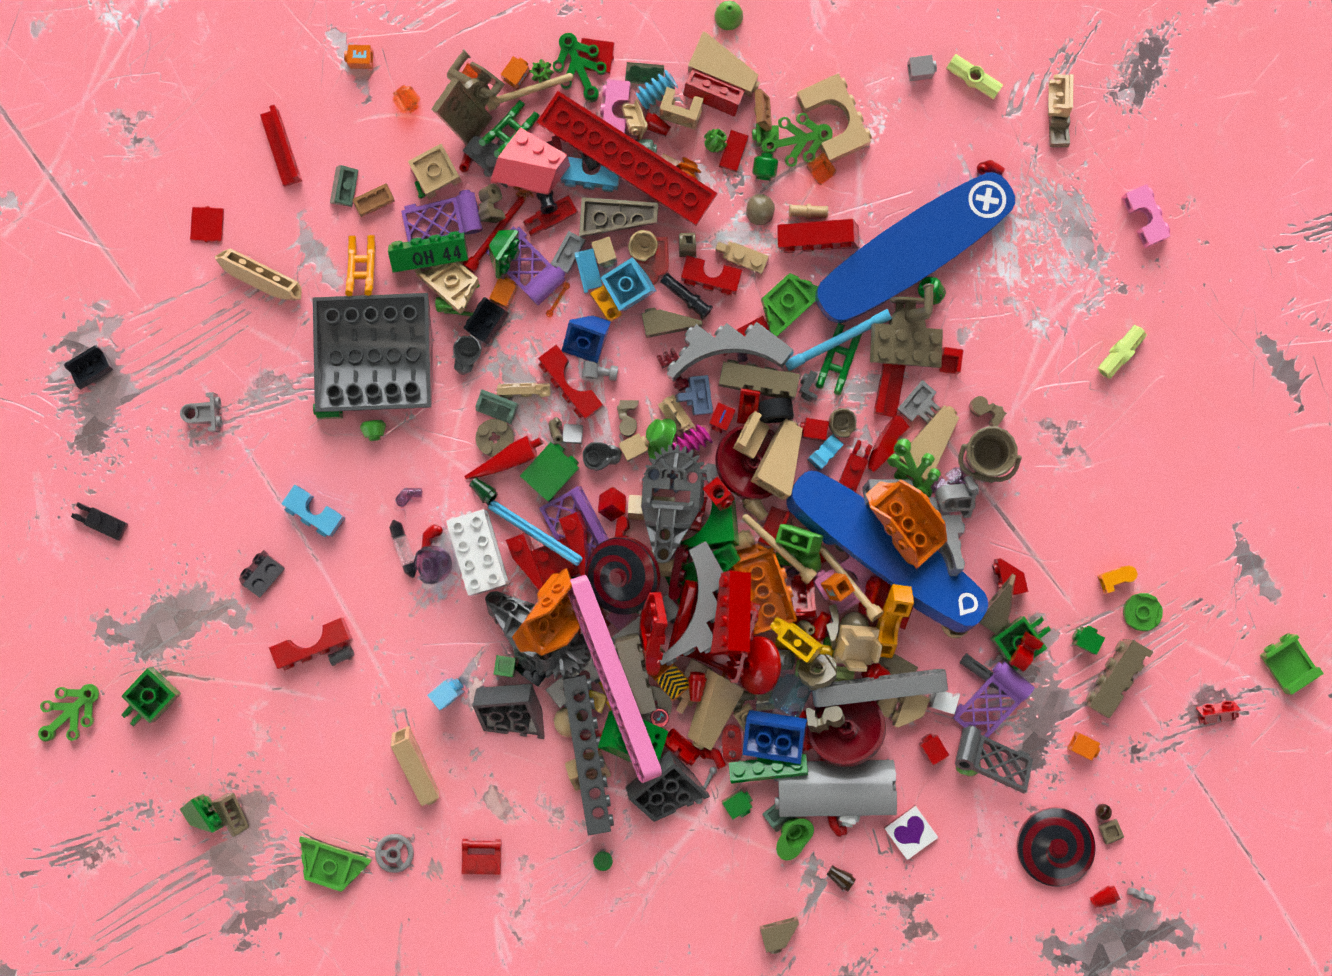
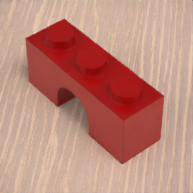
(726, 282)

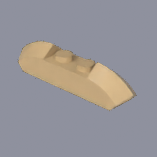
(259, 275)

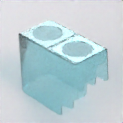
(789, 695)

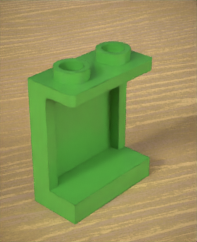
(1290, 664)

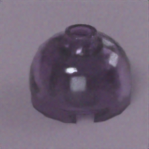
(433, 564)

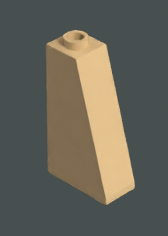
(720, 63)
(933, 438)
(780, 460)
(713, 710)
(414, 766)

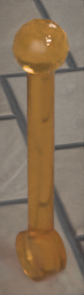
(549, 313)

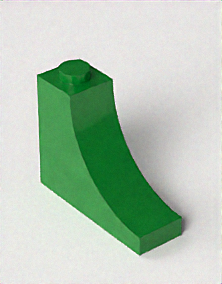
(718, 530)

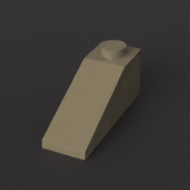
(663, 322)
(1000, 607)

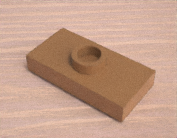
(763, 110)
(373, 200)

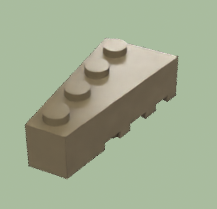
(612, 215)
(766, 380)
(633, 664)
(1117, 677)

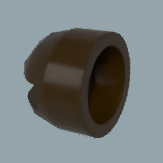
(1100, 809)

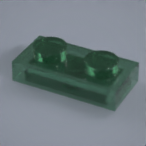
(641, 72)

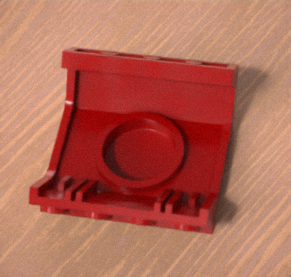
(730, 665)

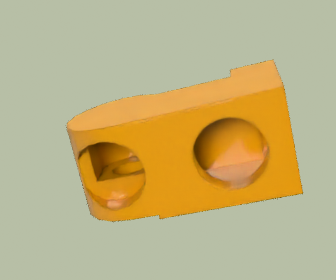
(606, 303)
(1117, 576)

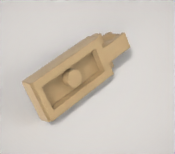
(743, 256)
(525, 389)

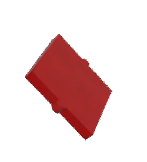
(605, 53)
(207, 224)

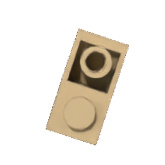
(910, 709)

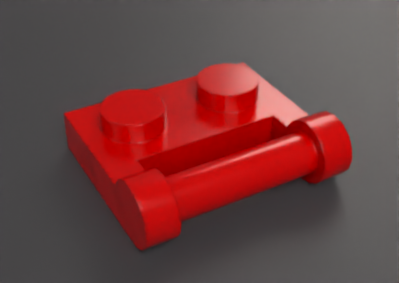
(481, 863)

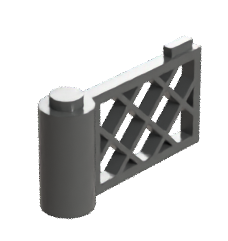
(970, 753)

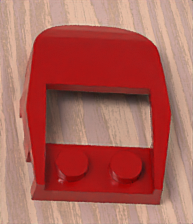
(653, 614)

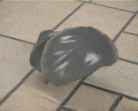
(466, 353)
(600, 455)

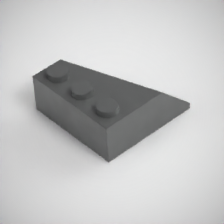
(509, 709)
(668, 792)

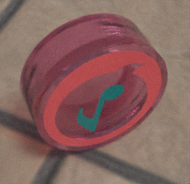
(659, 717)

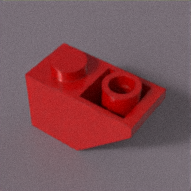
(1004, 571)

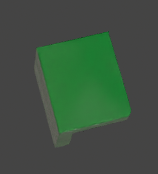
(505, 666)

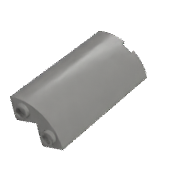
(839, 790)

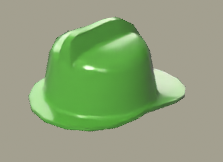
(660, 434)
(793, 838)

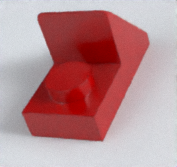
(748, 404)

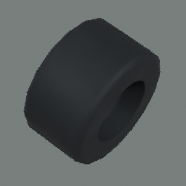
(776, 410)

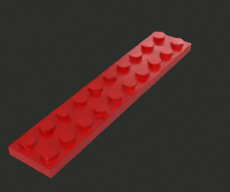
(627, 158)

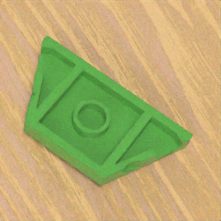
(787, 302)
(329, 864)

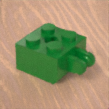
(1006, 638)
(138, 696)

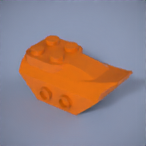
(909, 519)
(767, 586)
(551, 620)

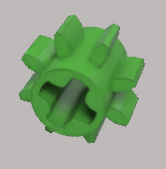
(538, 67)
(715, 140)

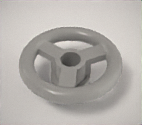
(387, 853)

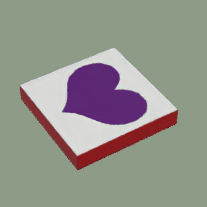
(911, 832)

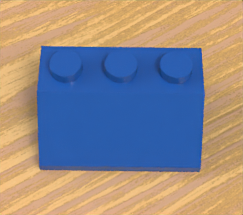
(774, 736)

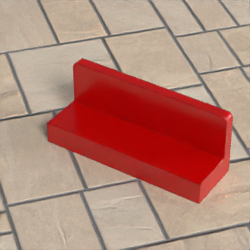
(714, 92)
(889, 390)

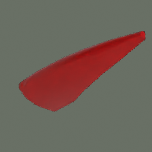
(511, 456)

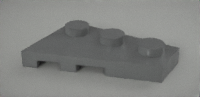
(483, 155)

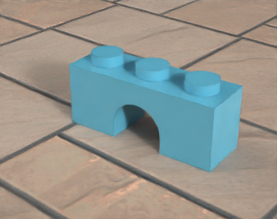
(576, 176)
(298, 503)
(446, 693)

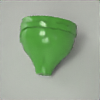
(728, 15)

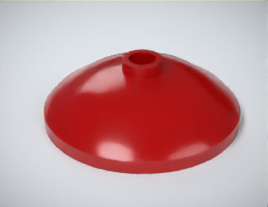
(761, 667)

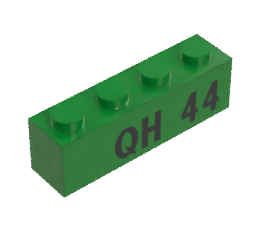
(428, 252)

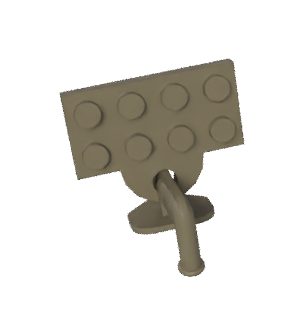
(465, 99)
(906, 336)

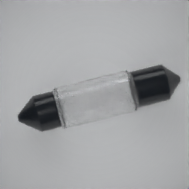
(403, 548)

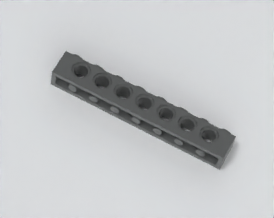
(556, 690)
(594, 824)

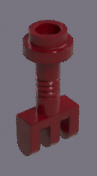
(680, 383)

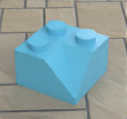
(628, 284)

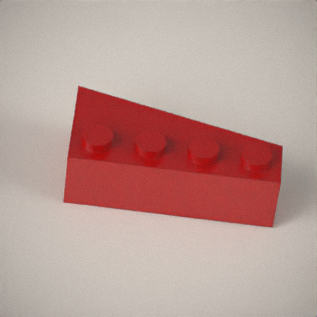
(818, 235)
(733, 614)

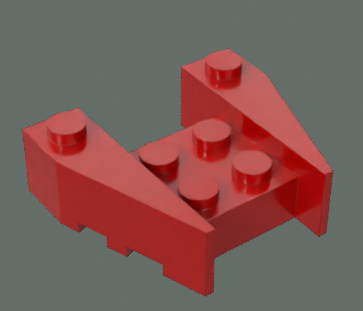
(543, 562)

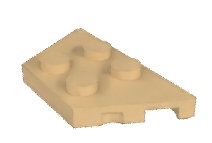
(451, 282)

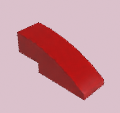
(886, 441)

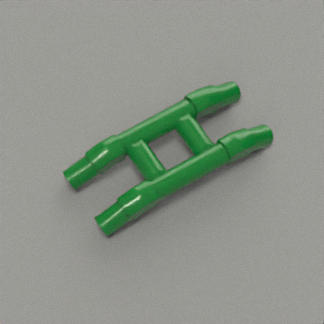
(508, 120)
(842, 370)

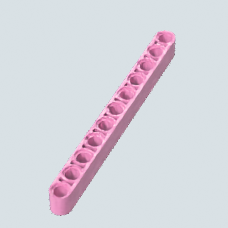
(614, 680)

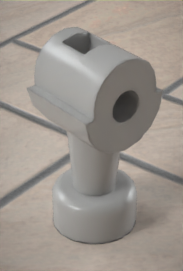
(592, 371)

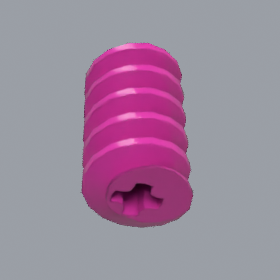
(693, 440)

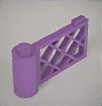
(464, 207)
(542, 284)
(1008, 681)

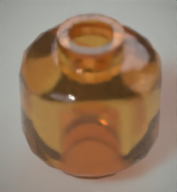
(406, 99)

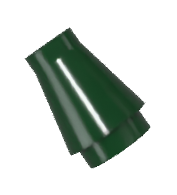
(484, 491)

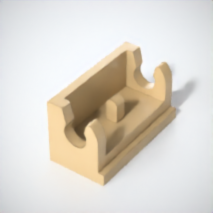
(1060, 95)

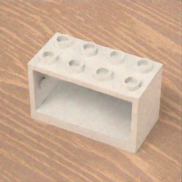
(477, 552)

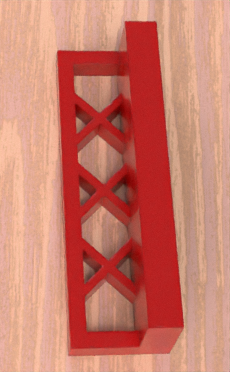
(280, 146)

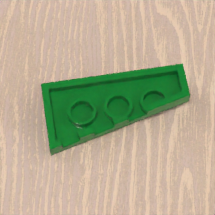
(725, 556)

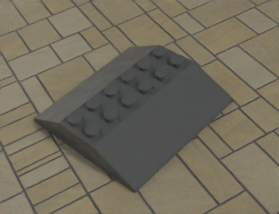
(372, 352)

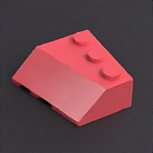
(530, 164)

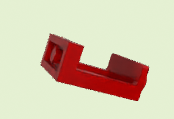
(877, 593)

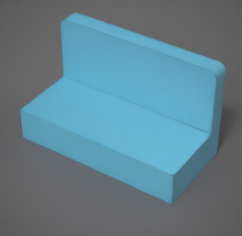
(588, 269)

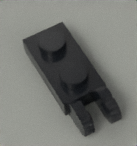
(101, 521)

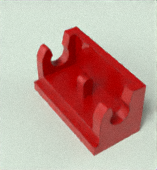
(803, 598)

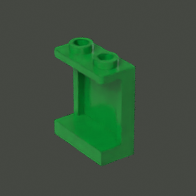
(550, 471)

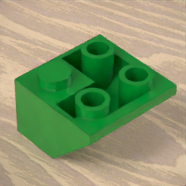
(503, 250)
(201, 814)

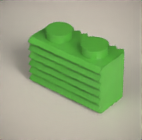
(799, 539)

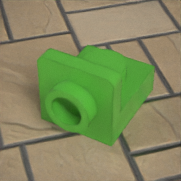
(759, 134)

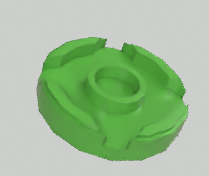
(1142, 612)

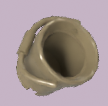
(990, 455)

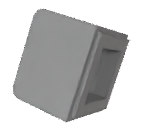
(572, 433)

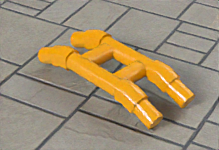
(353, 258)

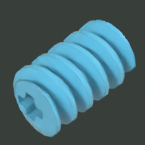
(655, 90)

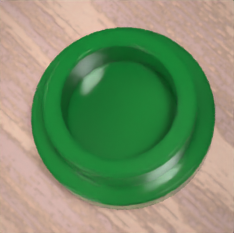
(602, 861)

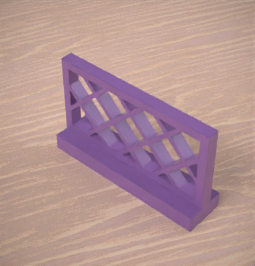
(588, 513)

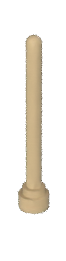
(495, 101)
(806, 573)
(872, 610)

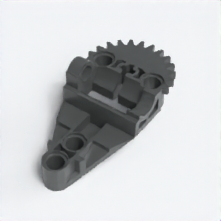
(671, 515)
(510, 614)

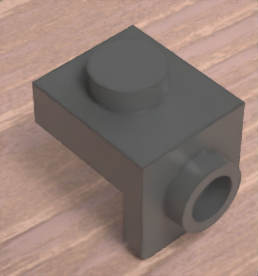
(807, 381)

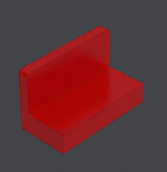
(774, 520)

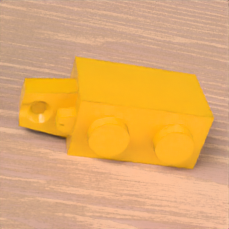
(796, 639)

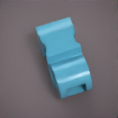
(825, 452)

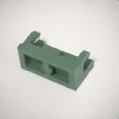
(496, 406)

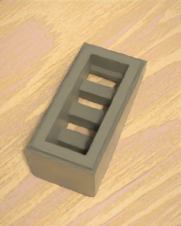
(232, 804)

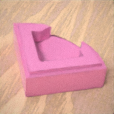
(618, 620)

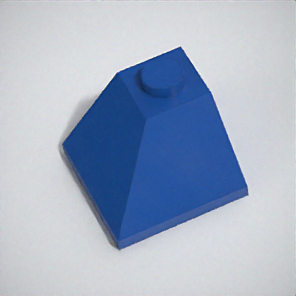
(586, 337)

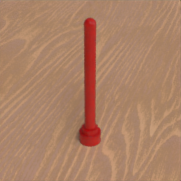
(473, 262)

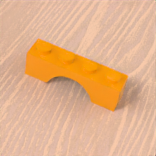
(896, 607)

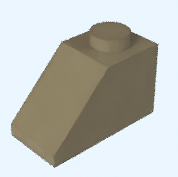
(777, 934)

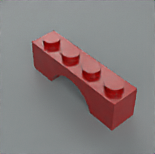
(555, 364)
(288, 653)

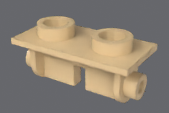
(634, 118)
(674, 411)

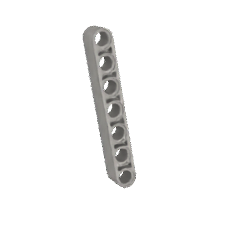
(882, 688)

